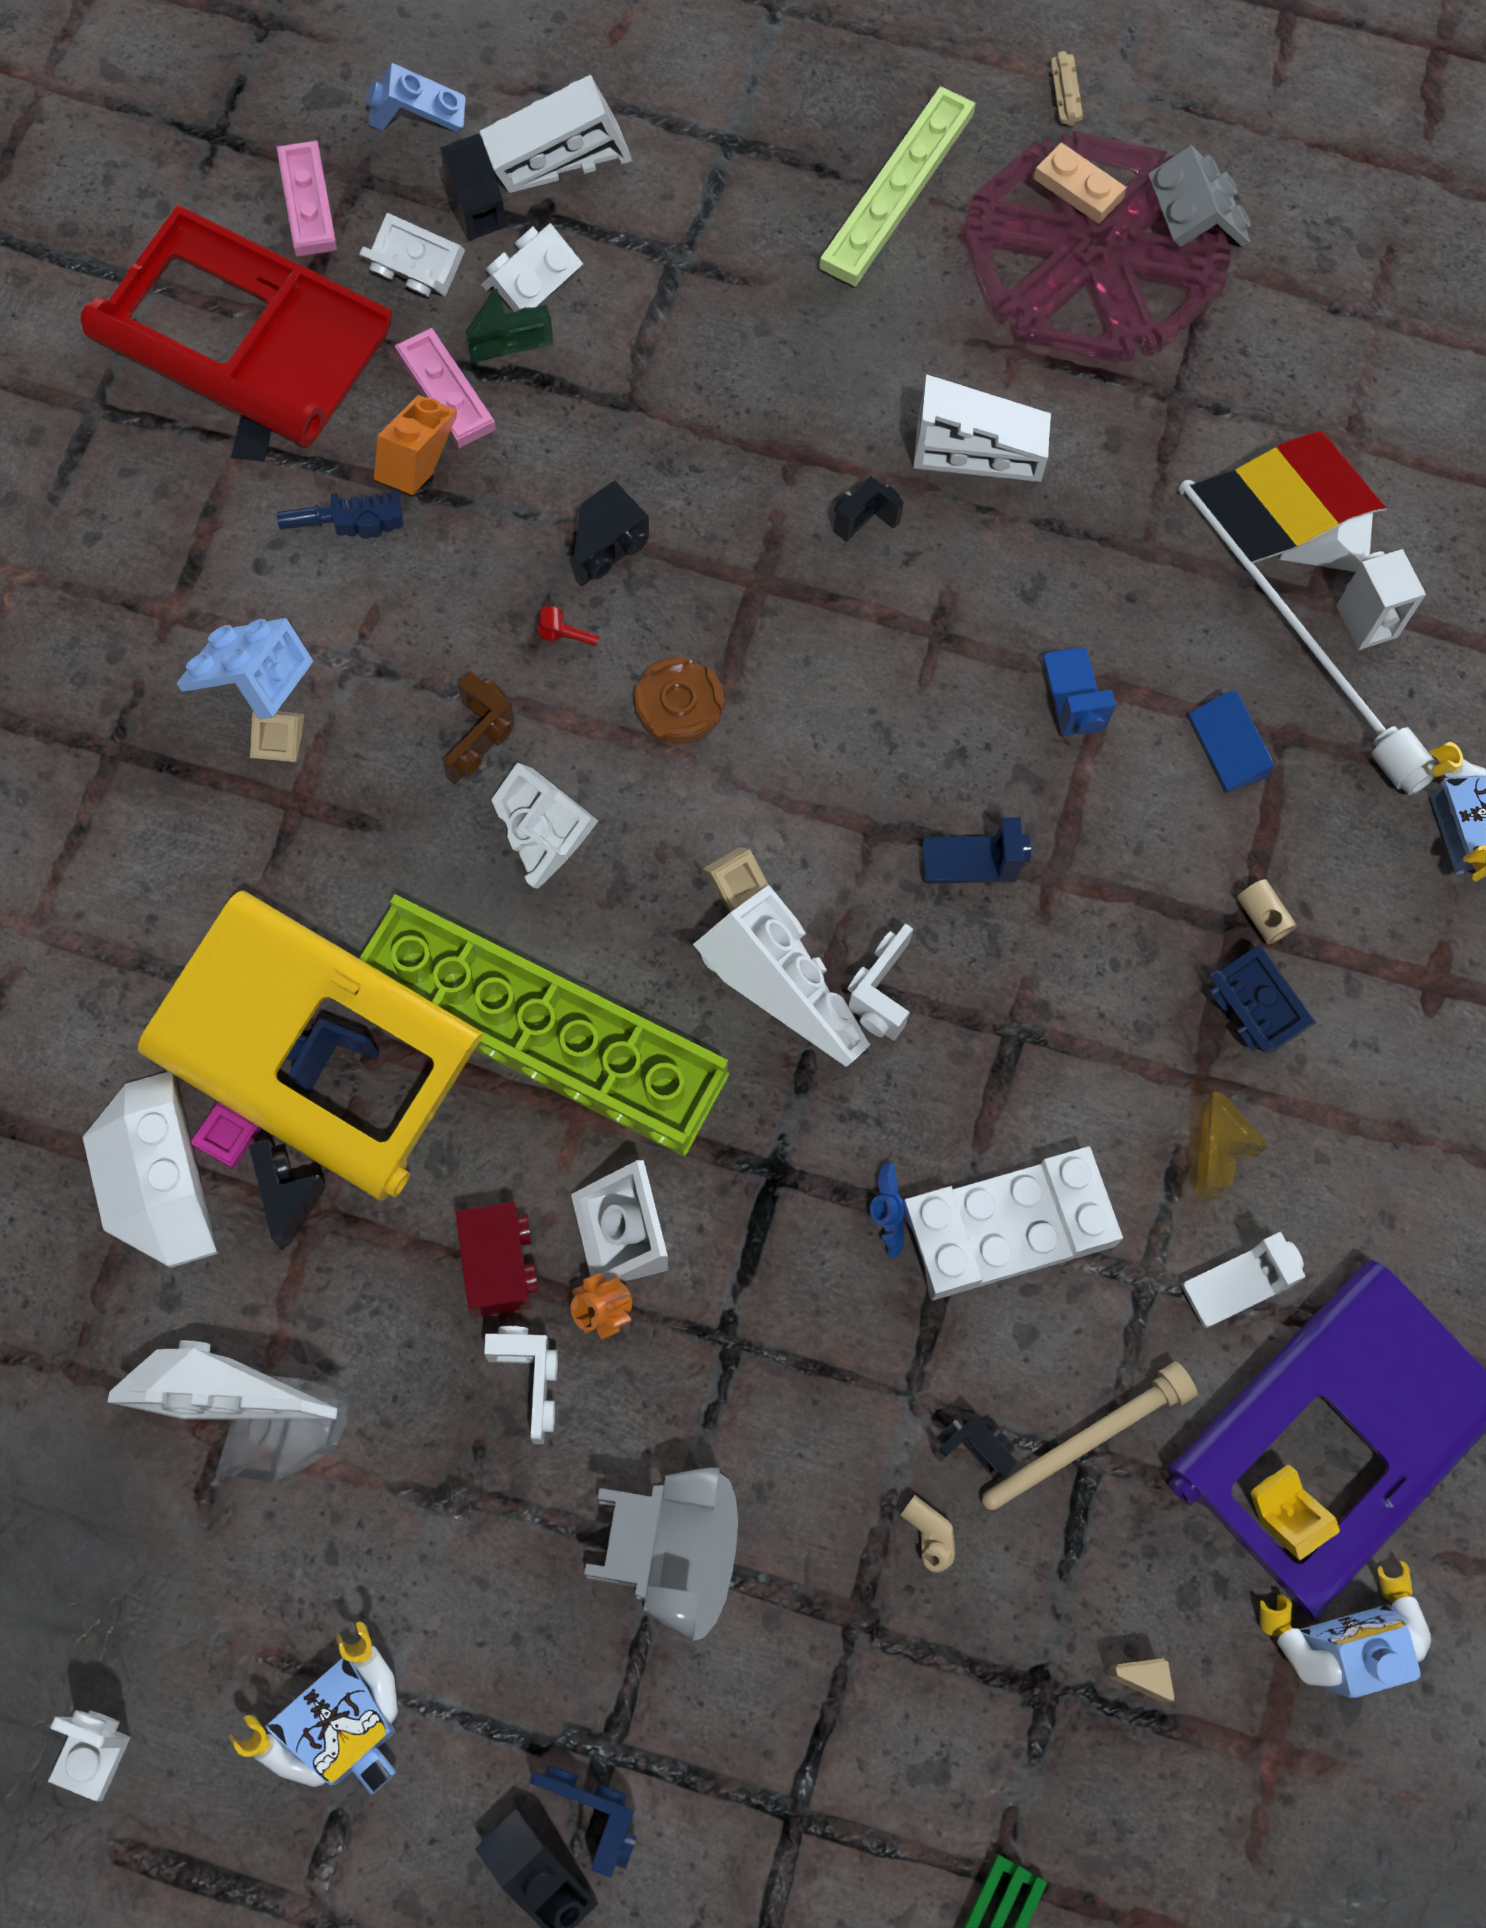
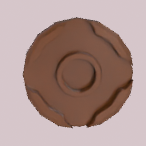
(679, 700)

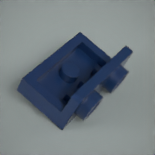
(1262, 1000)

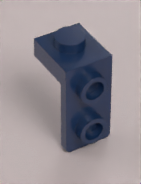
(977, 857)
(616, 1842)

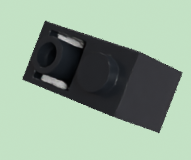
(472, 187)
(608, 530)
(535, 1874)

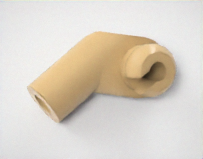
(936, 1534)

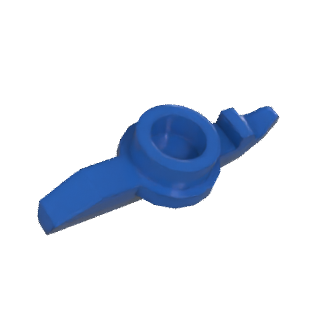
(889, 1210)

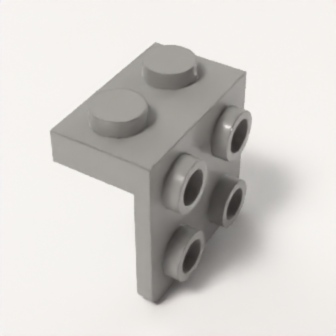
(1198, 198)

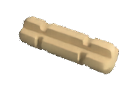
(1066, 89)

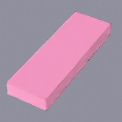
(306, 198)
(442, 380)

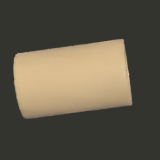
(1266, 911)

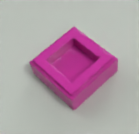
(225, 1136)

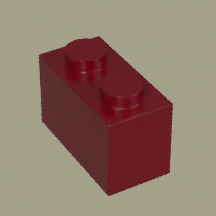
(495, 1260)

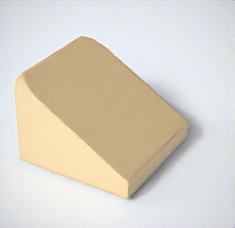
(277, 736)
(735, 877)
(1147, 1677)

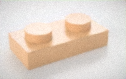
(1080, 183)

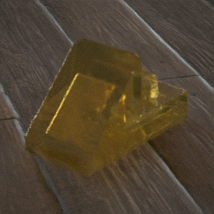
(1223, 1134)

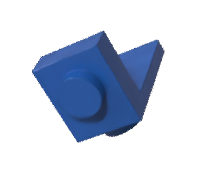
(1075, 693)

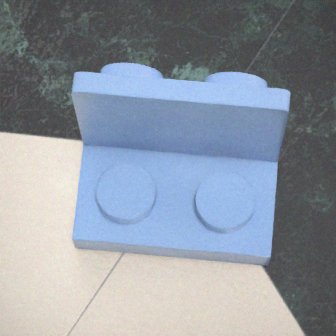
(258, 657)

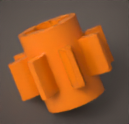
(601, 1305)

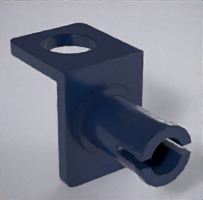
(314, 1051)

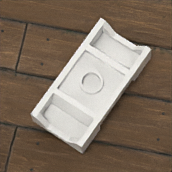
(1012, 1223)

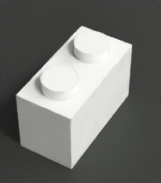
(1380, 598)

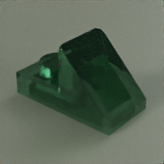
(502, 334)

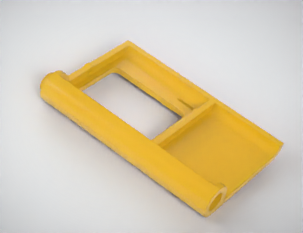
(248, 1004)

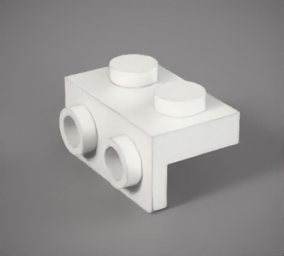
(415, 255)
(534, 270)

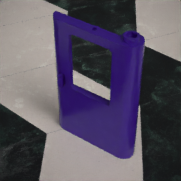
(1392, 1380)

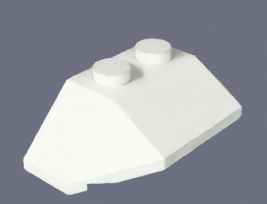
(149, 1173)

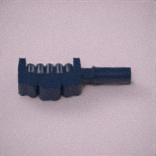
(352, 516)

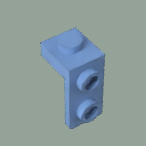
(416, 94)

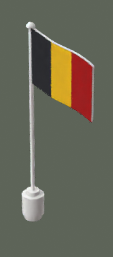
(1279, 507)

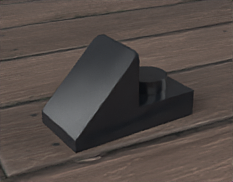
(284, 1204)

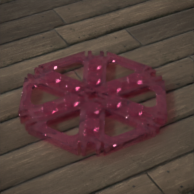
(1070, 267)

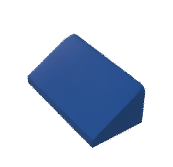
(1231, 741)

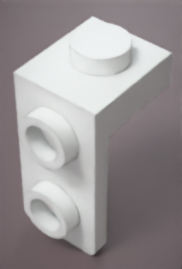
(876, 1010)
(1245, 1280)
(516, 1346)

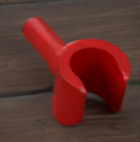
(552, 628)

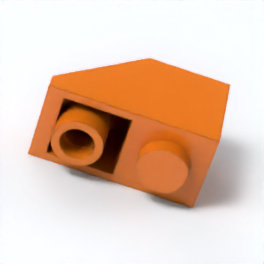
(413, 444)

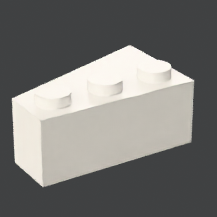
(555, 136)
(979, 433)

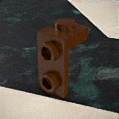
(497, 722)

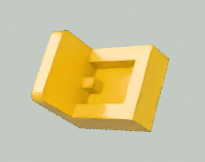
(1292, 1513)

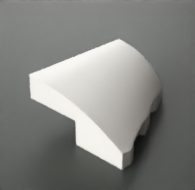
(540, 822)

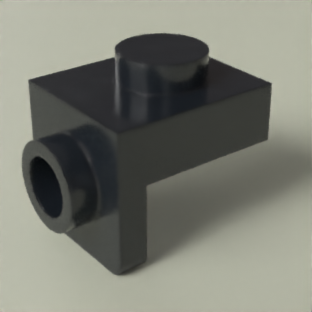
(861, 505)
(988, 1446)

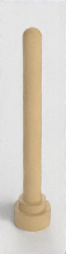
(1170, 1388)

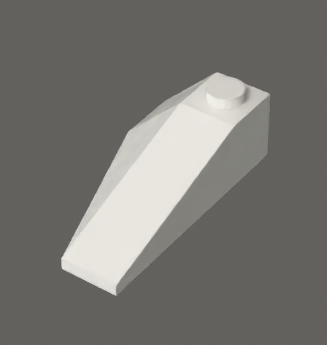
(764, 960)
(211, 1386)

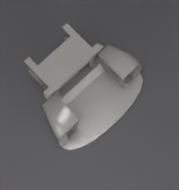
(674, 1548)

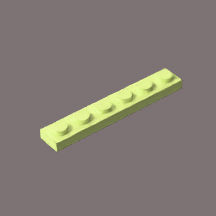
(897, 186)

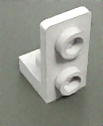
(89, 1753)

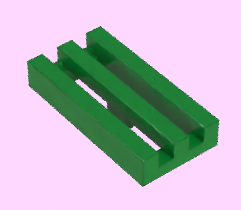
(1019, 1875)

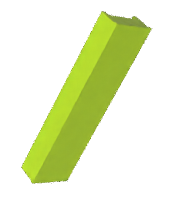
(553, 1027)

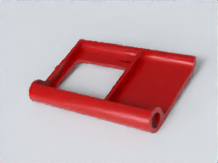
(292, 360)

